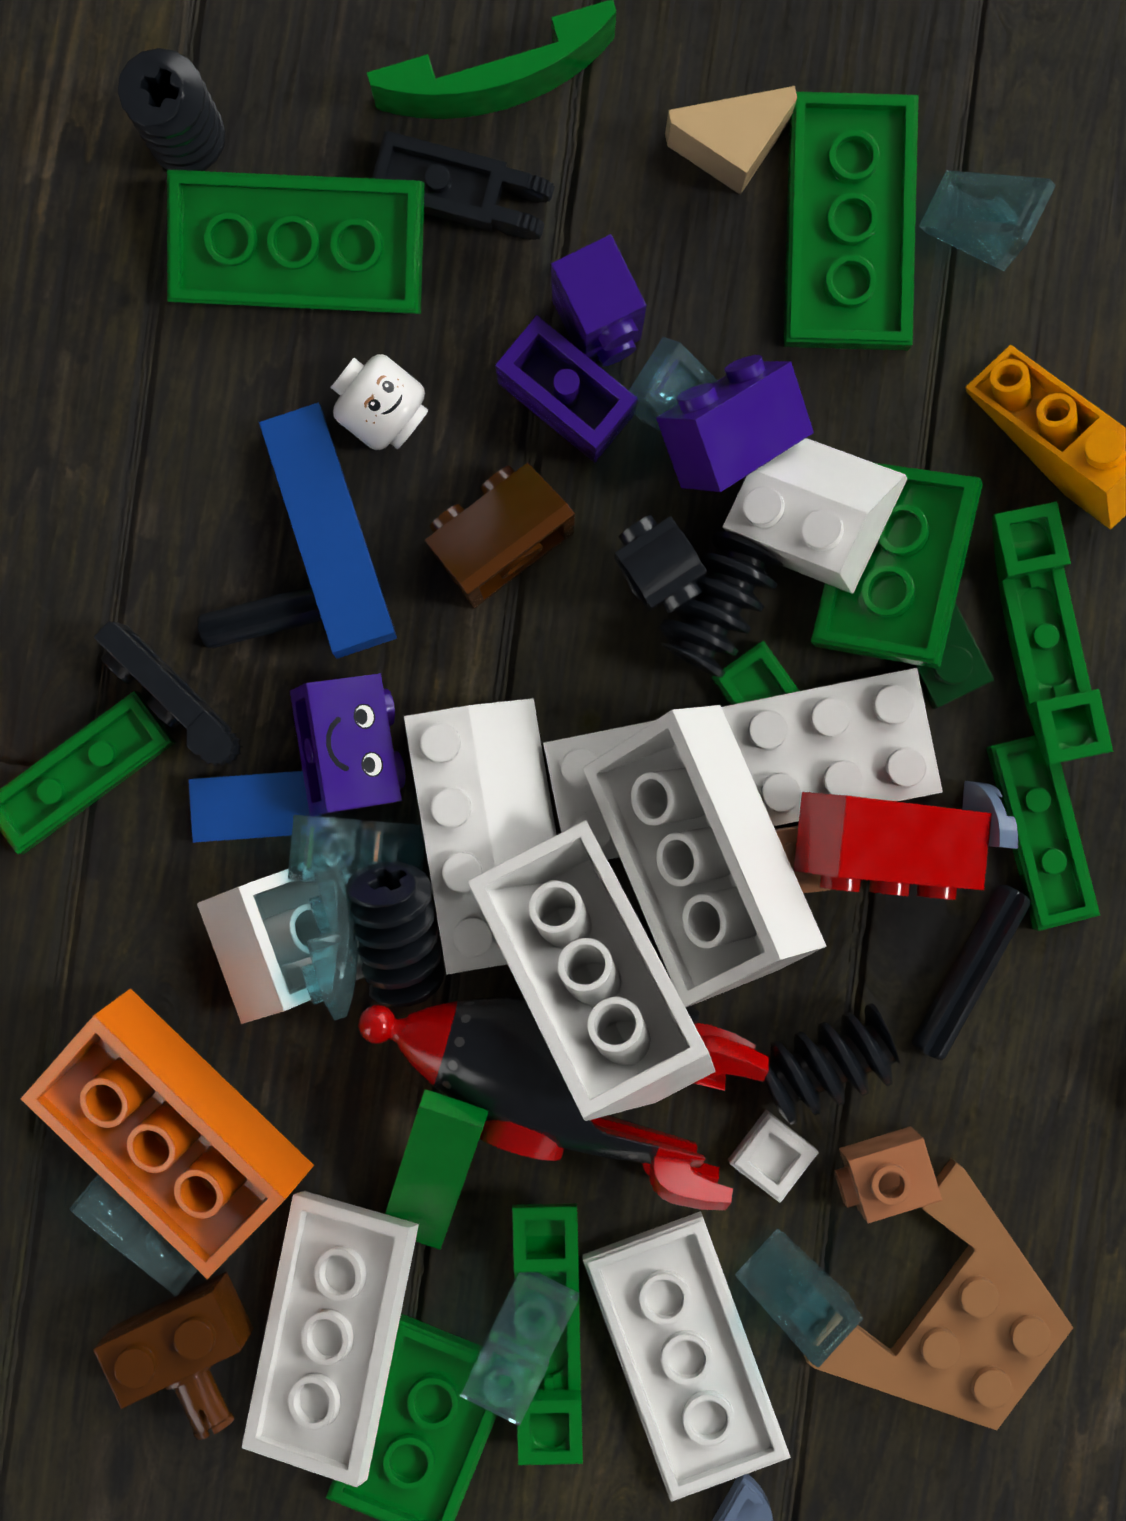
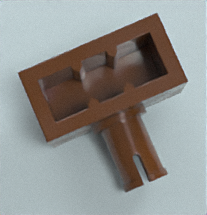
(176, 1348)

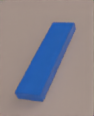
(327, 531)

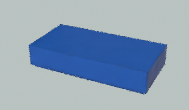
(246, 806)

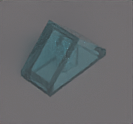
(987, 213)
(800, 1297)

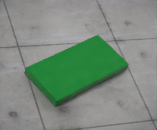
(851, 221)
(295, 241)

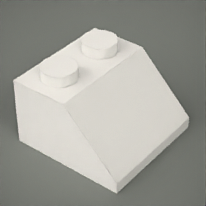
(817, 511)
(262, 942)

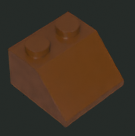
(500, 532)

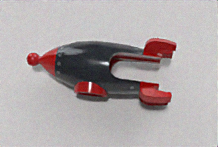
(499, 1061)

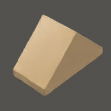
(731, 134)

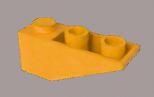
(1058, 431)

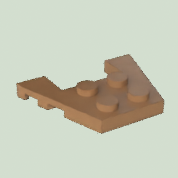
(978, 1332)

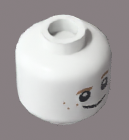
(378, 402)

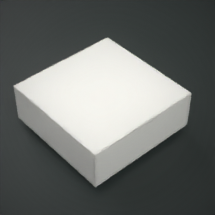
(773, 1156)

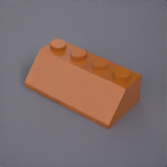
(167, 1132)

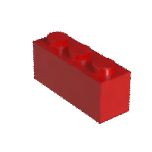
(891, 845)

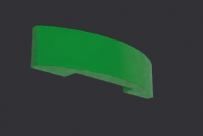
(414, 91)
(1045, 634)
(552, 1427)

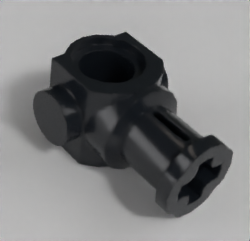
(659, 564)

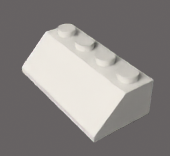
(478, 805)
(702, 854)
(591, 975)

